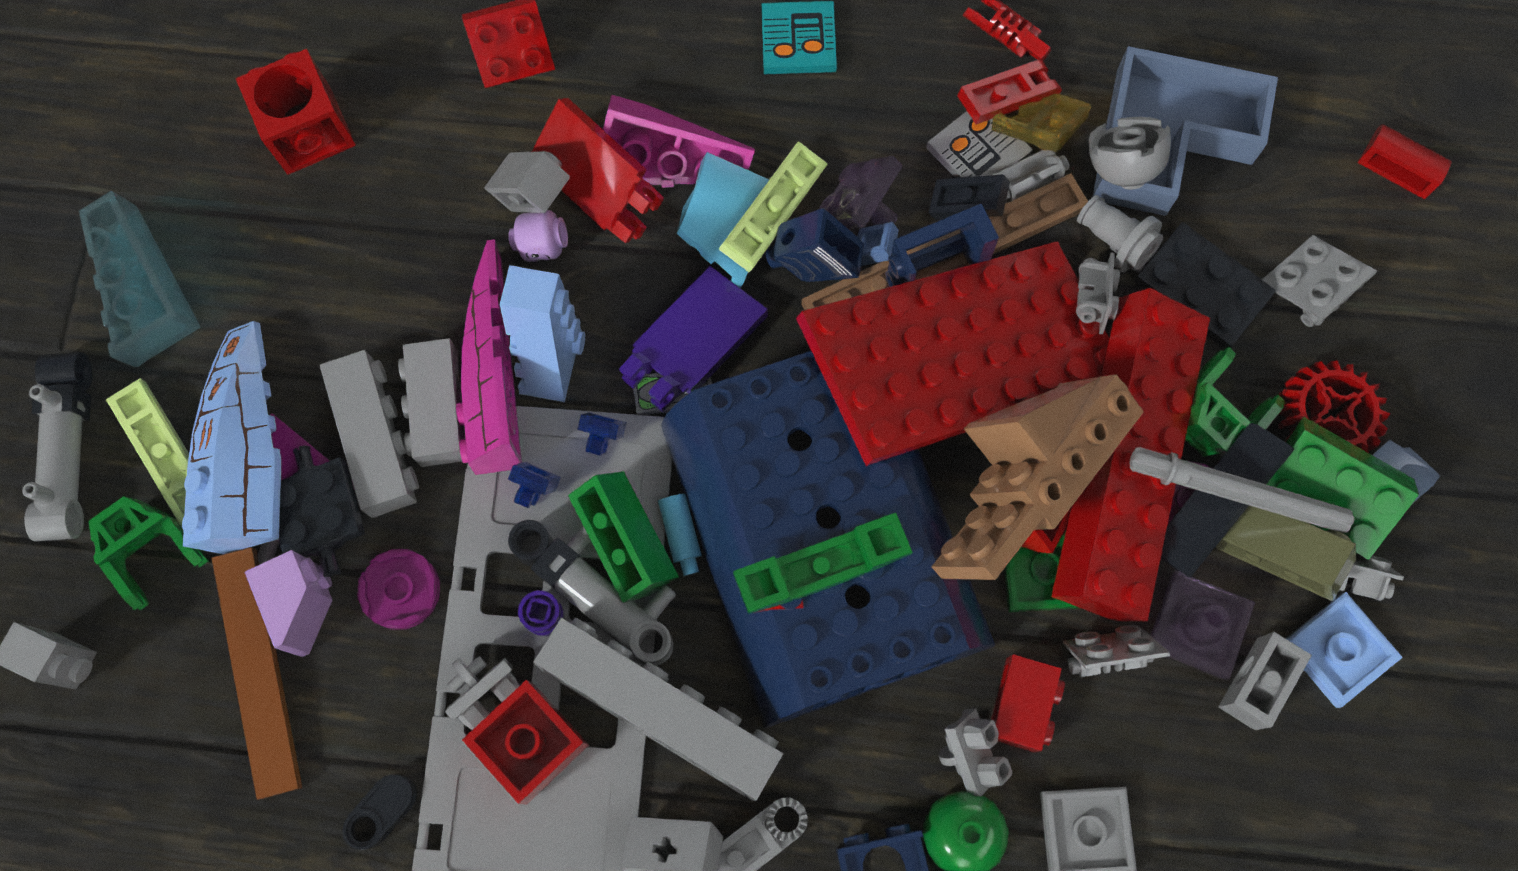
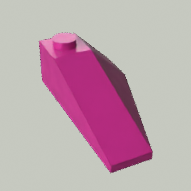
(667, 144)

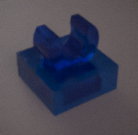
(601, 430)
(532, 483)

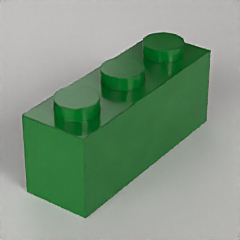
(623, 536)

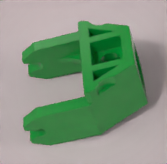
(1205, 429)
(117, 541)

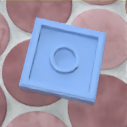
(1344, 650)

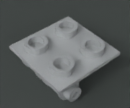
(1318, 279)
(1124, 649)

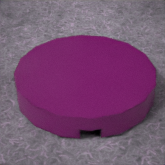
(399, 589)

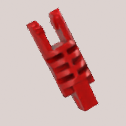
(1010, 30)

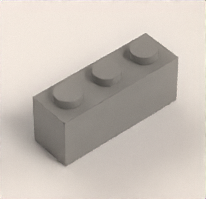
(430, 403)

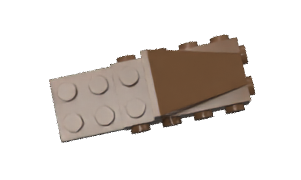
(1040, 466)

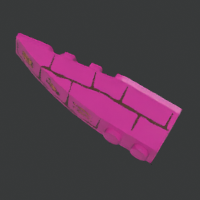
(487, 376)

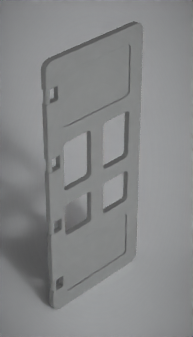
(587, 808)

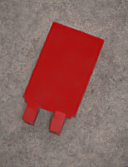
(599, 171)

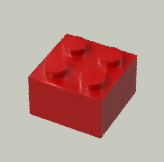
(525, 742)

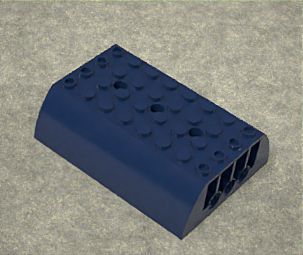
(761, 501)

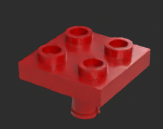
(508, 42)

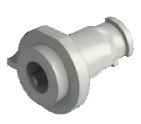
(1128, 237)

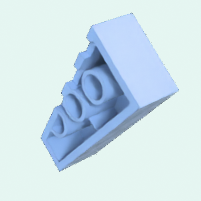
(541, 331)

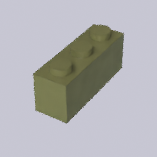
(1291, 550)

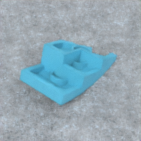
(715, 207)

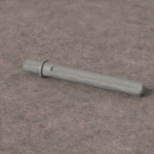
(1242, 490)

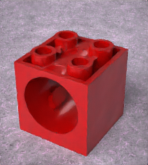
(305, 136)

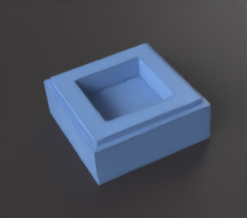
(877, 242)

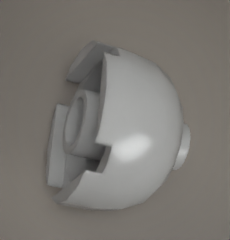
(1130, 152)

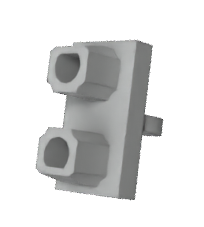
(467, 706)
(969, 749)

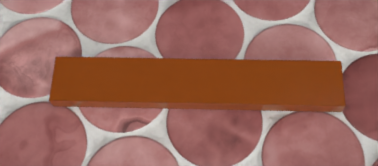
(256, 679)

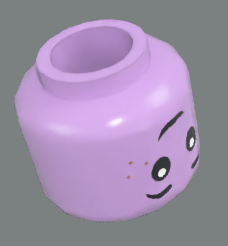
(538, 236)

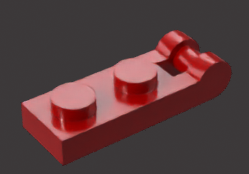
(1007, 91)

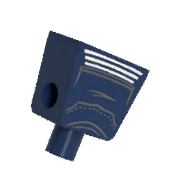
(816, 248)

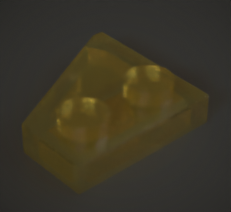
(1044, 122)

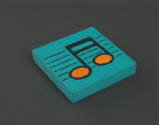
(798, 37)

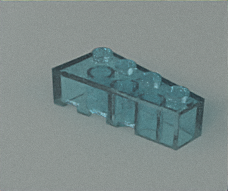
(135, 283)

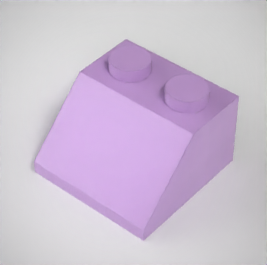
(291, 600)

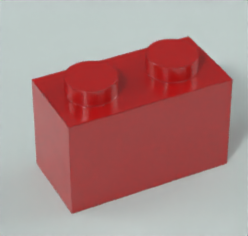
(1026, 703)

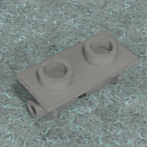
(1033, 173)
(1096, 290)
(1372, 578)

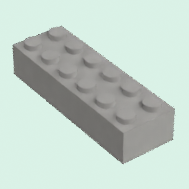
(659, 709)

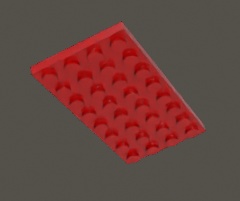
(952, 348)

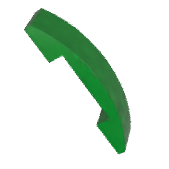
(822, 564)

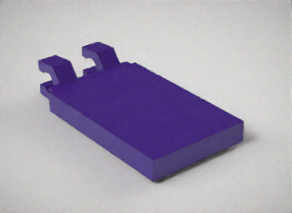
(693, 337)

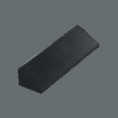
(1208, 517)

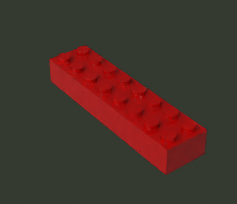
(1123, 515)

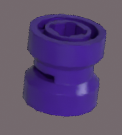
(545, 618)

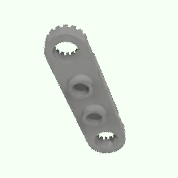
(760, 839)

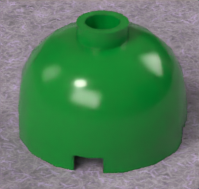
(965, 832)

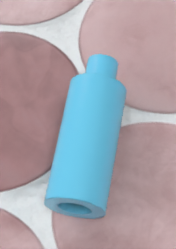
(680, 532)

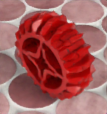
(1318, 386)

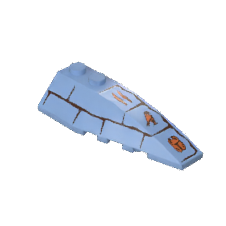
(232, 459)

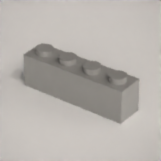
(369, 434)

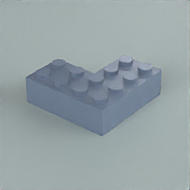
(1208, 113)

